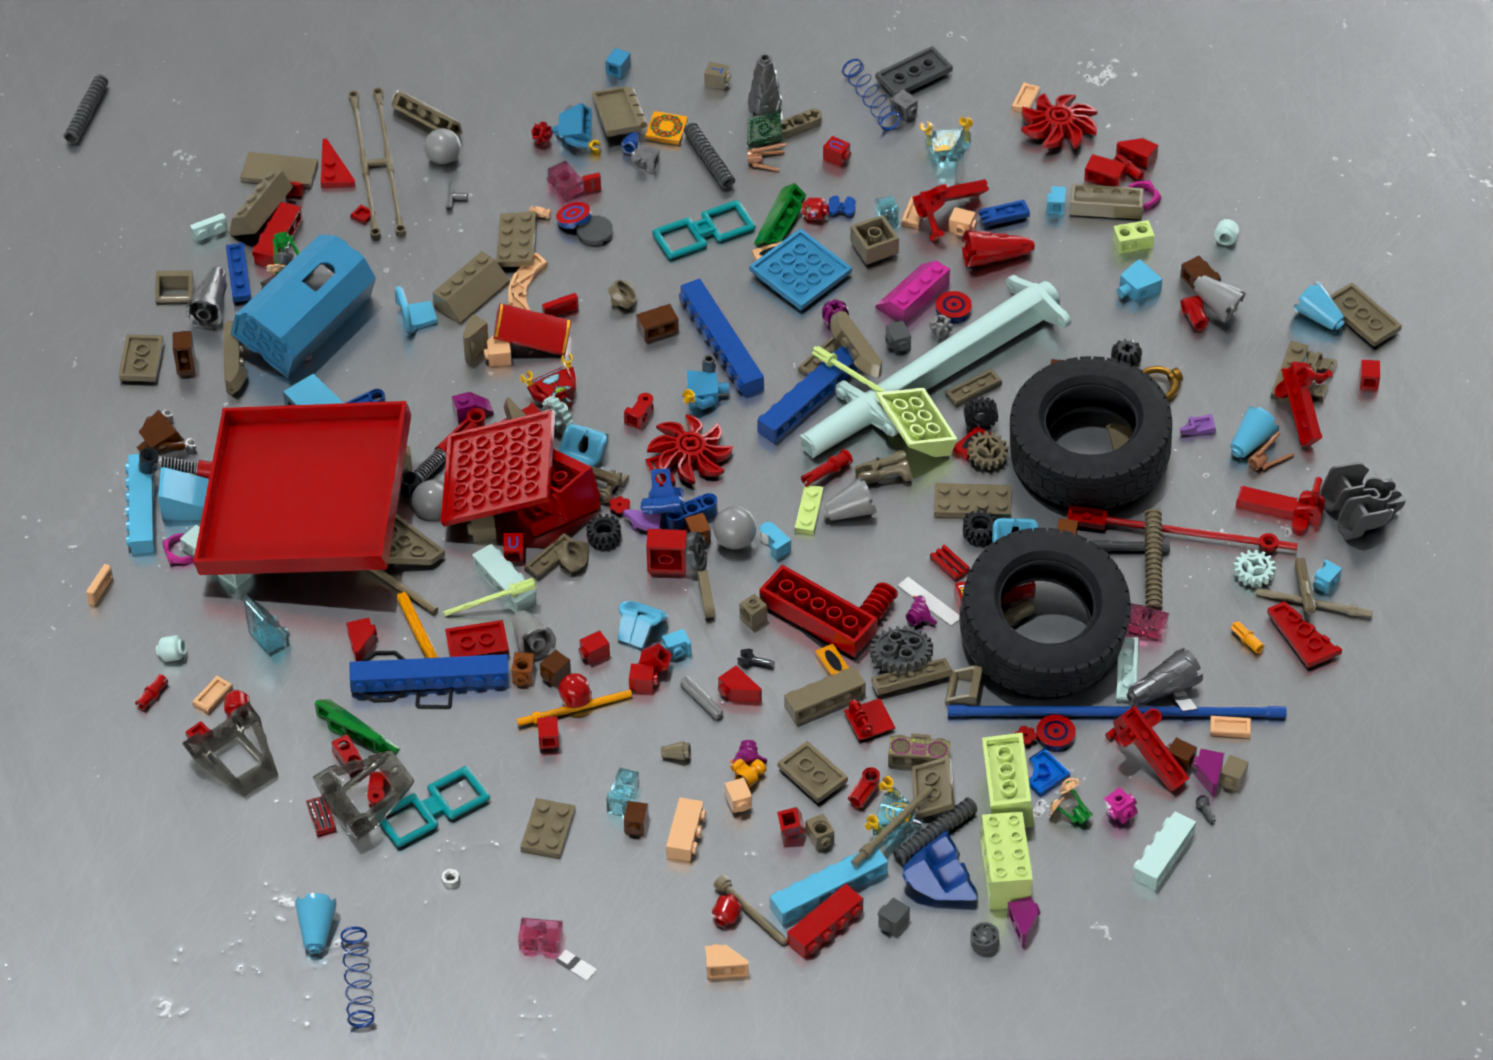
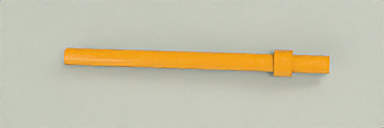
(566, 710)

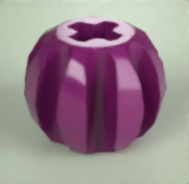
(833, 307)

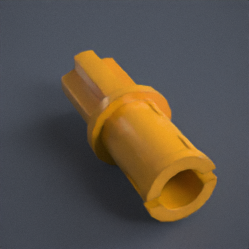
(1247, 637)

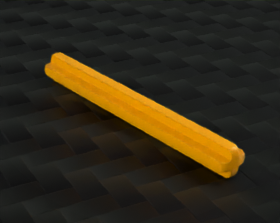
(416, 625)

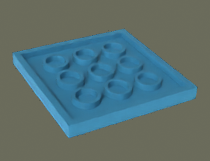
(800, 269)

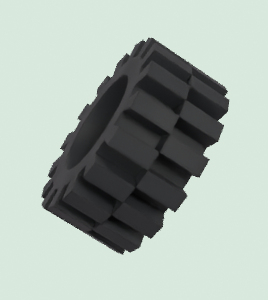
(985, 406)
(975, 535)
(603, 540)

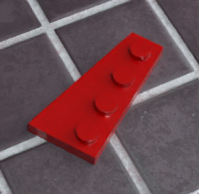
(1302, 636)

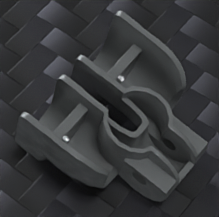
(1362, 503)

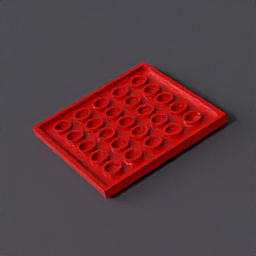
(498, 468)

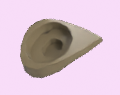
(622, 293)
(573, 554)

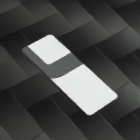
(1183, 700)
(576, 965)

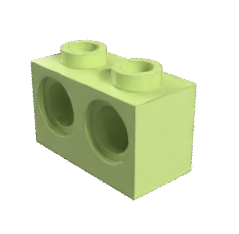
(1133, 236)

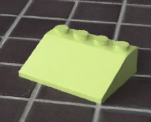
(918, 421)

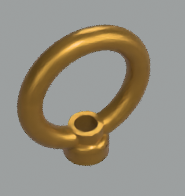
(1174, 377)

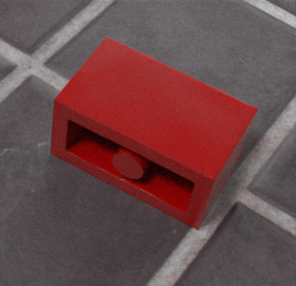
(1104, 171)

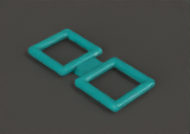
(703, 228)
(436, 806)

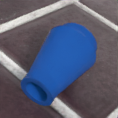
(631, 142)

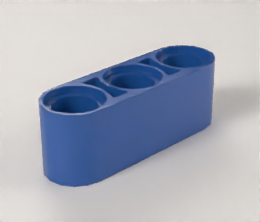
(704, 504)

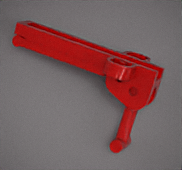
(932, 200)
(1296, 387)
(1303, 512)
(1139, 728)

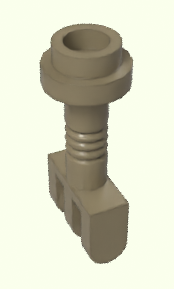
(605, 493)

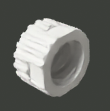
(450, 873)

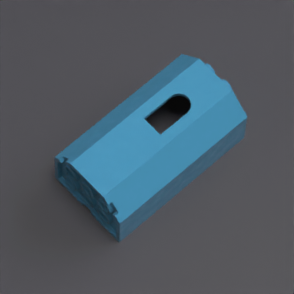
(292, 319)

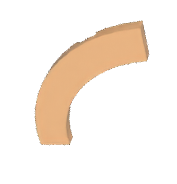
(521, 281)

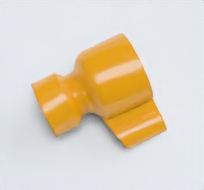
(750, 773)

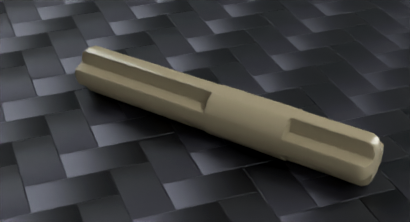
(1305, 585)

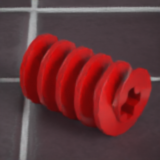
(879, 599)

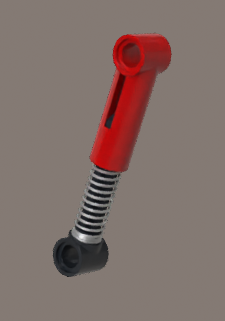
(151, 461)
(412, 479)

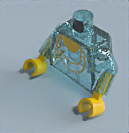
(948, 144)
(890, 806)

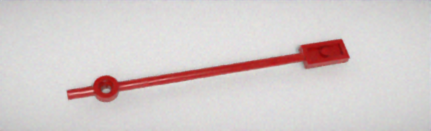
(1098, 518)

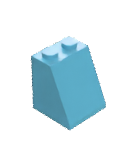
(181, 495)

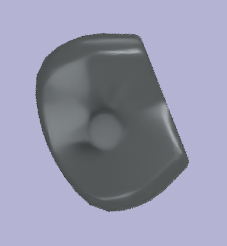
(284, 258)

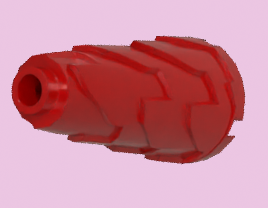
(989, 247)

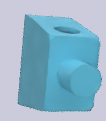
(1139, 282)

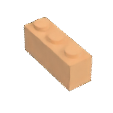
(685, 829)

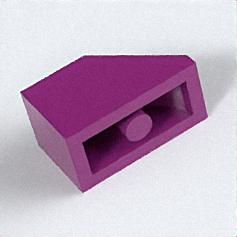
(466, 401)
(1208, 769)
(1023, 917)

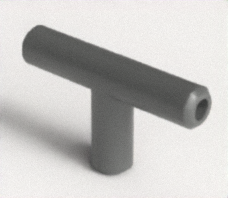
(453, 196)

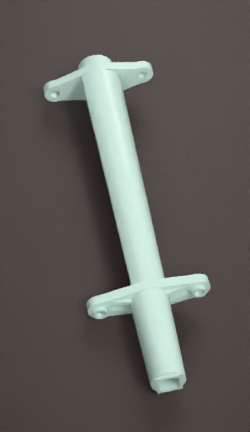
(1025, 309)

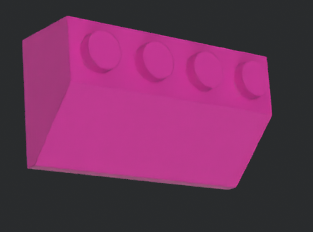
(915, 291)

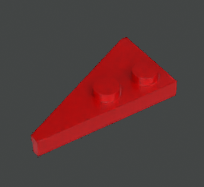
(333, 170)

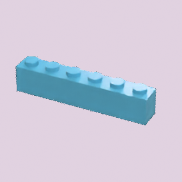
(140, 508)
(816, 888)

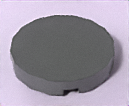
(595, 231)
(695, 550)

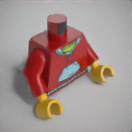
(557, 383)

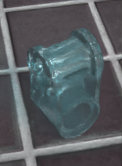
(888, 207)

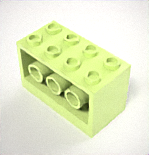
(1008, 776)
(1005, 858)

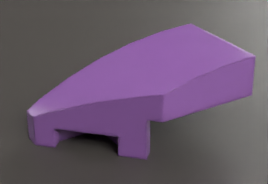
(1199, 425)
(641, 520)

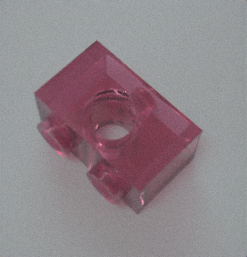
(565, 181)
(1147, 622)
(549, 930)

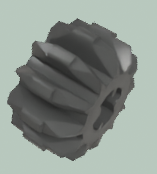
(1127, 352)

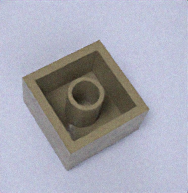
(874, 239)

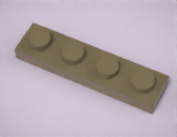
(1295, 353)
(892, 681)

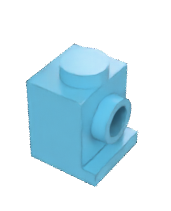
(1056, 200)
(1327, 577)
(677, 643)

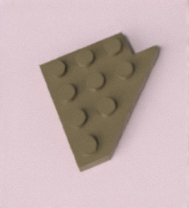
(412, 546)

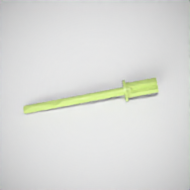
(831, 359)
(515, 589)

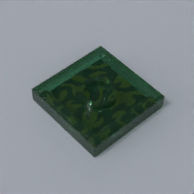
(764, 129)

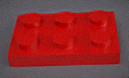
(477, 639)

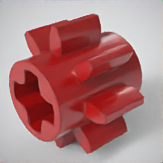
(541, 132)

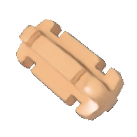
(541, 212)

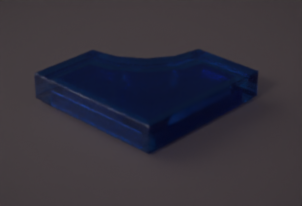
(1046, 772)

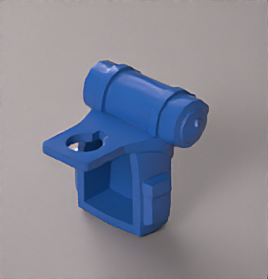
(664, 498)

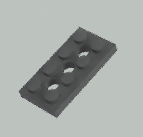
(914, 63)

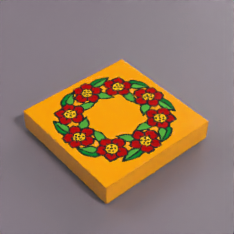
(666, 128)

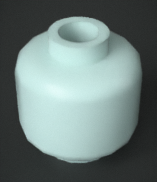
(1226, 232)
(171, 648)

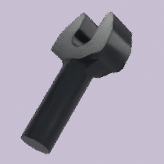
(751, 659)

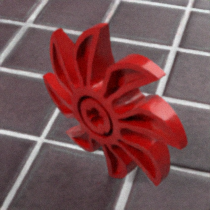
(1059, 121)
(690, 448)

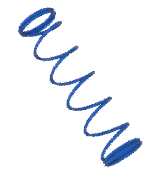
(856, 73)
(358, 1011)

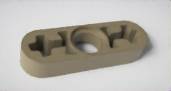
(809, 119)
(706, 594)

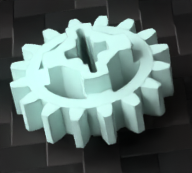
(562, 415)
(1254, 568)

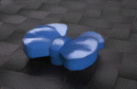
(847, 207)

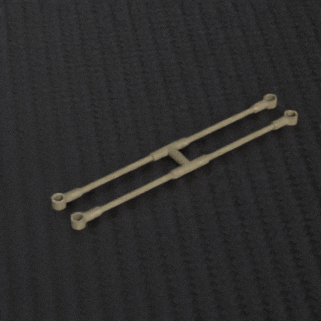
(375, 232)

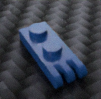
(1004, 213)

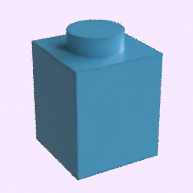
(618, 63)

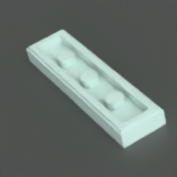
(1126, 668)

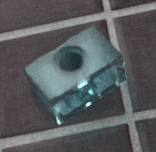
(622, 790)

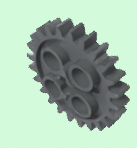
(892, 654)

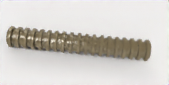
(1153, 559)

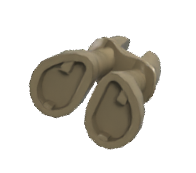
(872, 471)

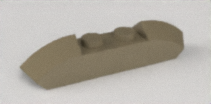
(424, 112)
(857, 345)
(234, 369)

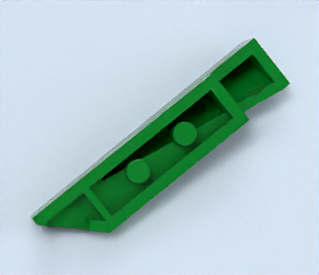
(781, 215)
(346, 723)

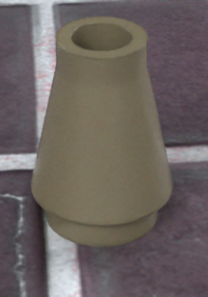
(677, 751)

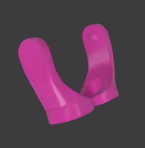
(1147, 185)
(172, 558)

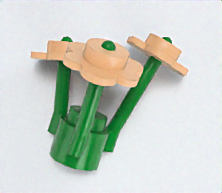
(281, 241)
(1081, 812)

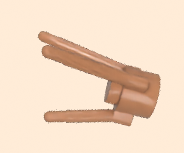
(756, 156)
(1259, 458)

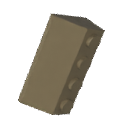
(260, 204)
(470, 288)

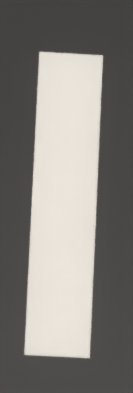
(932, 602)

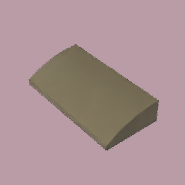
(1106, 201)

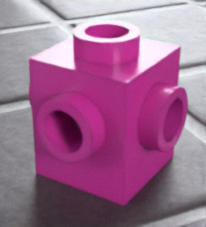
(1121, 805)

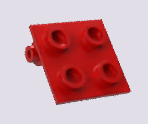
(868, 718)

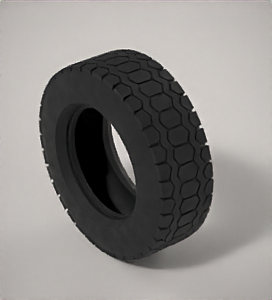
(1096, 387)
(1054, 559)

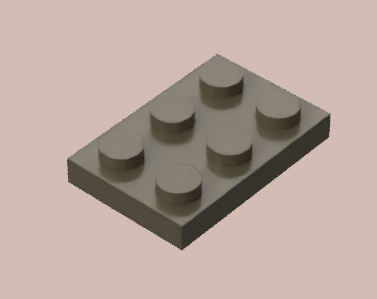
(141, 358)
(812, 771)
(940, 777)
(547, 828)

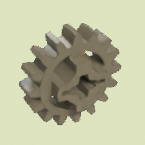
(987, 450)

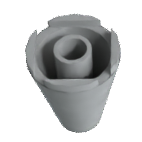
(1219, 296)
(850, 502)
(532, 635)

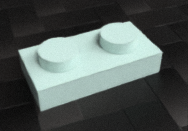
(208, 227)

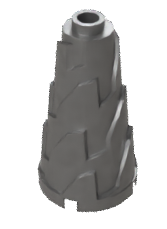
(765, 89)
(207, 302)
(1171, 676)

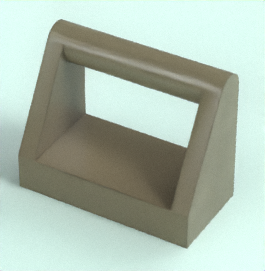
(174, 279)
(475, 338)
(969, 673)

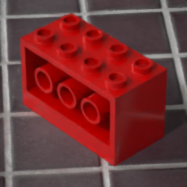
(571, 487)

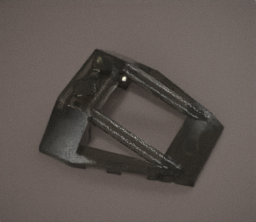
(206, 745)
(342, 807)

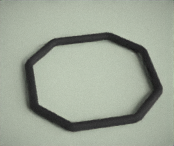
(383, 699)

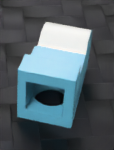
(776, 539)

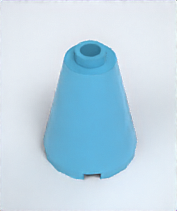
(1320, 307)
(1253, 431)
(315, 920)

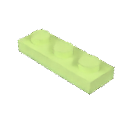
(809, 509)

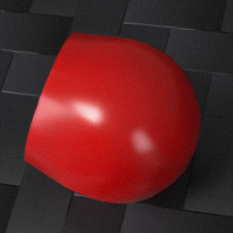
(575, 690)

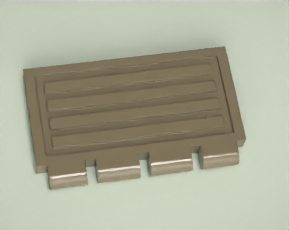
(619, 110)

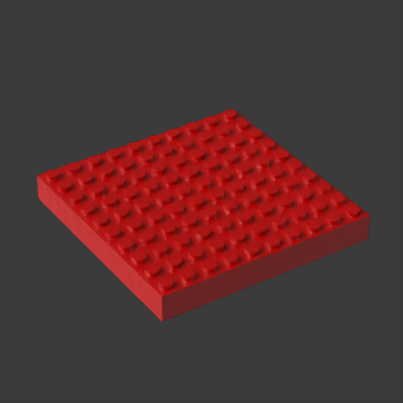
(303, 488)

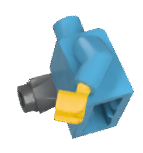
(576, 127)
(703, 385)

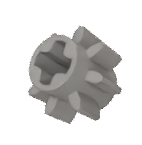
(940, 326)

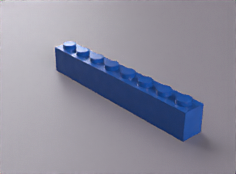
(721, 337)
(804, 397)
(428, 673)

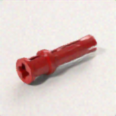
(833, 464)

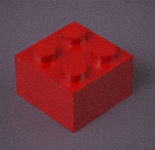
(666, 550)

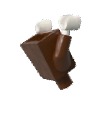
(162, 435)

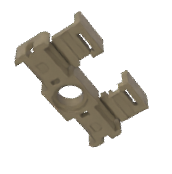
(1319, 363)

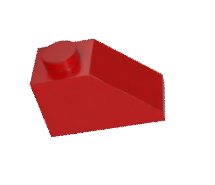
(1139, 151)
(361, 637)
(738, 686)

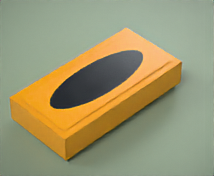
(831, 659)

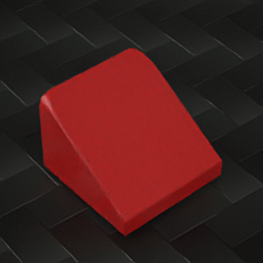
(297, 190)

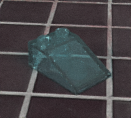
(265, 627)

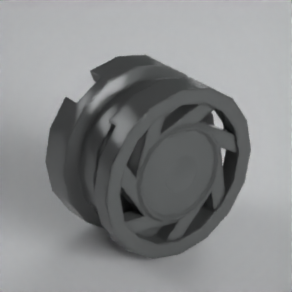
(984, 939)

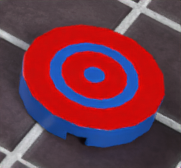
(573, 214)

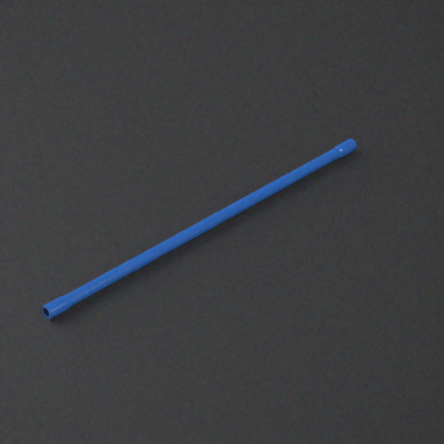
(963, 711)

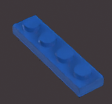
(238, 272)

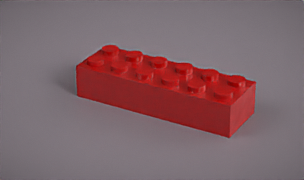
(818, 610)

